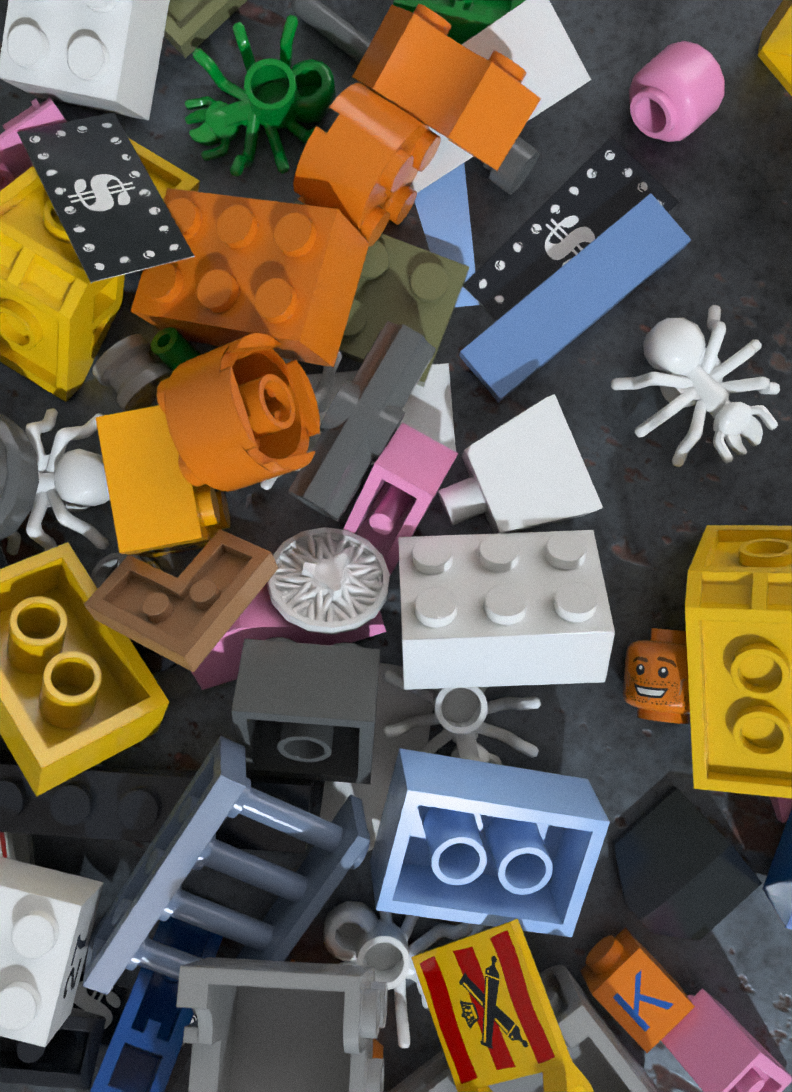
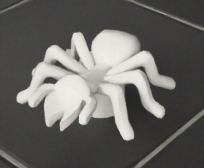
(695, 377)
(65, 483)
(462, 716)
(361, 939)

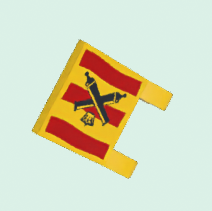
(495, 1012)

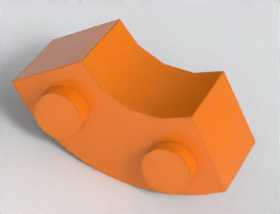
(447, 85)

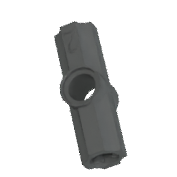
(362, 420)

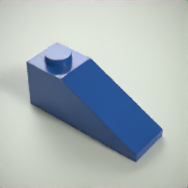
(151, 1024)

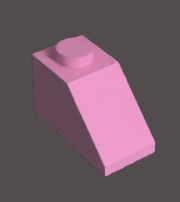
(399, 491)
(722, 1052)

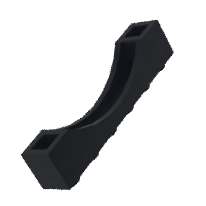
(134, 806)

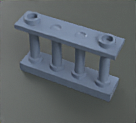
(190, 842)

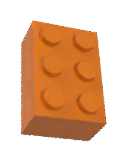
(257, 271)

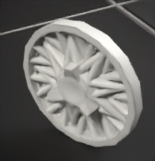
(328, 580)

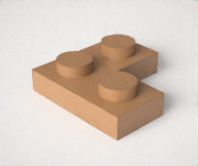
(187, 613)

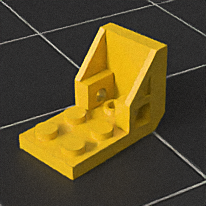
(47, 304)
(741, 659)

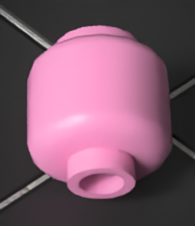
(676, 92)

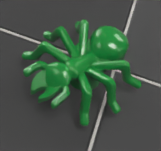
(272, 97)

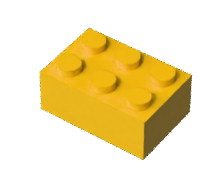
(66, 680)

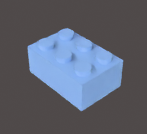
(486, 843)

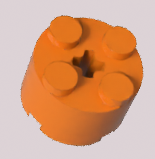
(365, 161)
(239, 414)

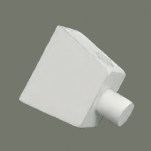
(523, 474)

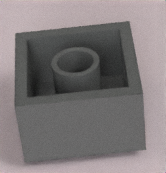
(307, 709)

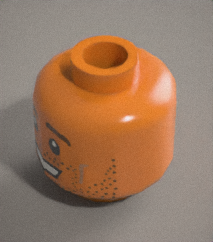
(658, 677)

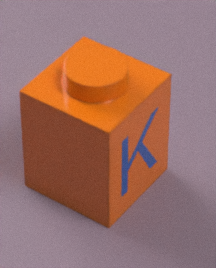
(635, 988)

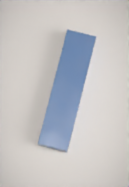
(574, 297)

